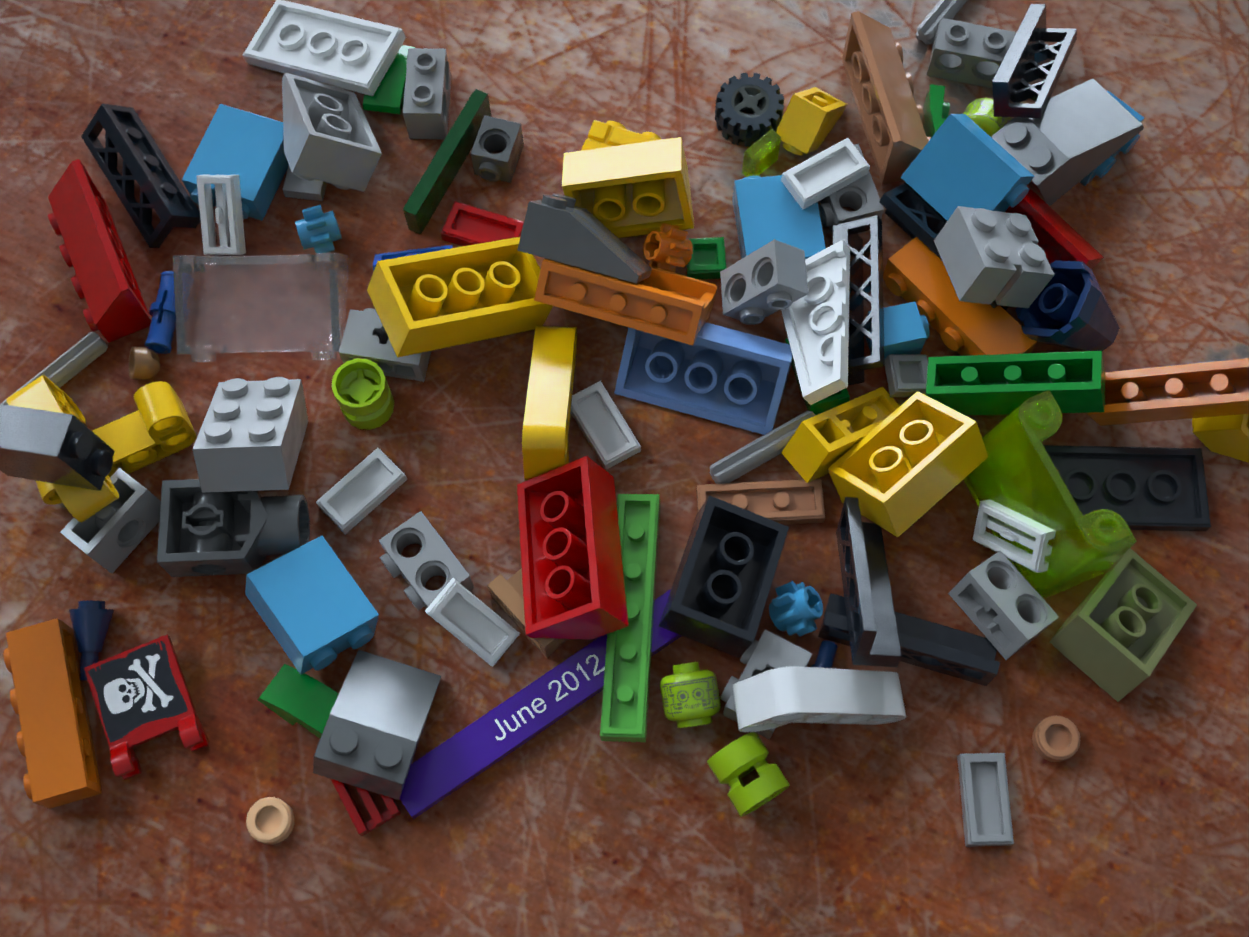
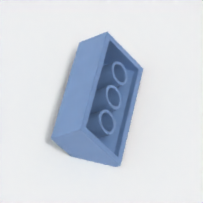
(719, 378)

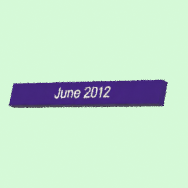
(515, 721)

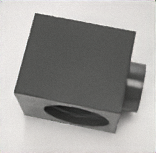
(493, 136)

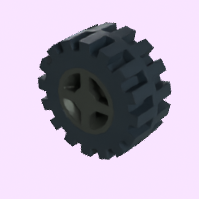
(753, 96)

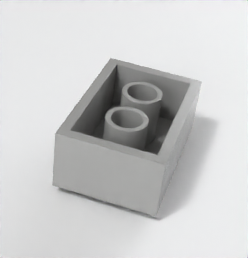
(251, 435)

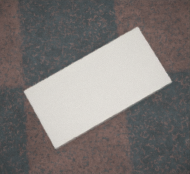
(325, 46)

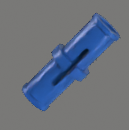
(163, 316)

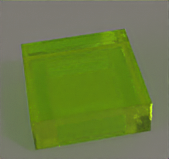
(761, 154)

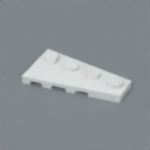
(820, 324)

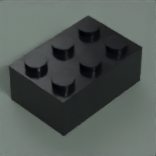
(724, 577)

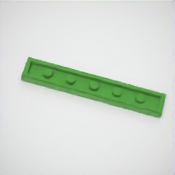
(630, 648)

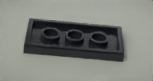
(1142, 484)

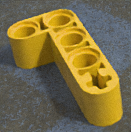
(47, 396)
(549, 400)
(143, 436)

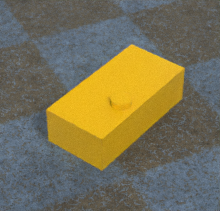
(457, 296)

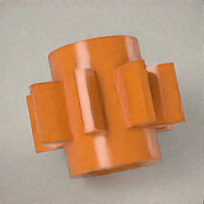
(668, 248)

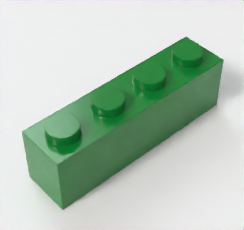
(1005, 381)

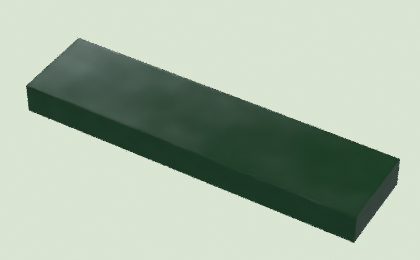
(446, 162)

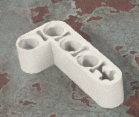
(817, 697)

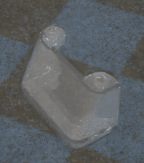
(260, 304)

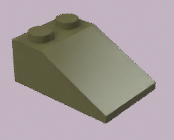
(1124, 625)

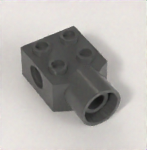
(226, 529)

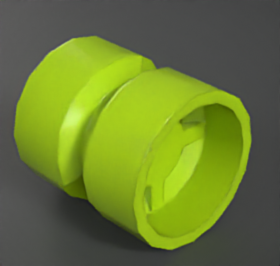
(363, 393)
(739, 760)

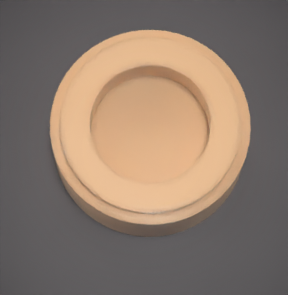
(270, 820)

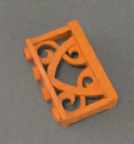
(659, 305)

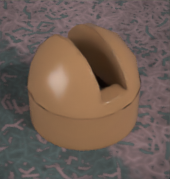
(143, 363)

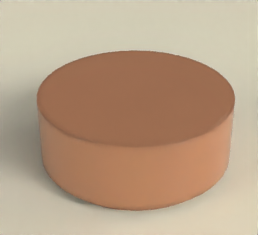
(1056, 738)

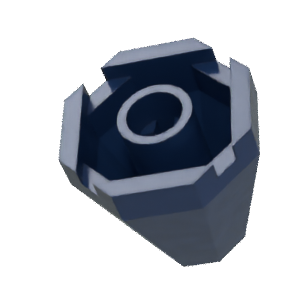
(1071, 311)

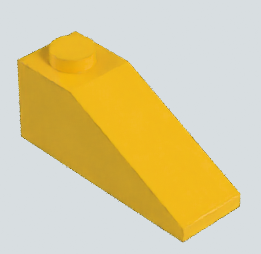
(832, 433)

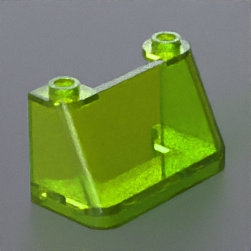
(1026, 481)

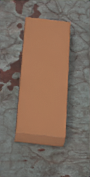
(777, 500)

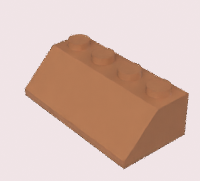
(883, 96)

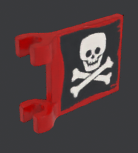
(141, 699)

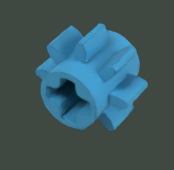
(318, 229)
(796, 608)

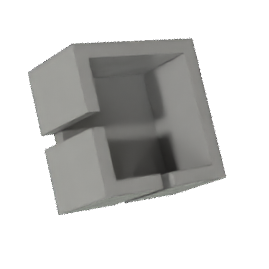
(993, 257)

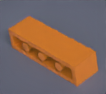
(963, 326)
(1175, 392)
(51, 714)

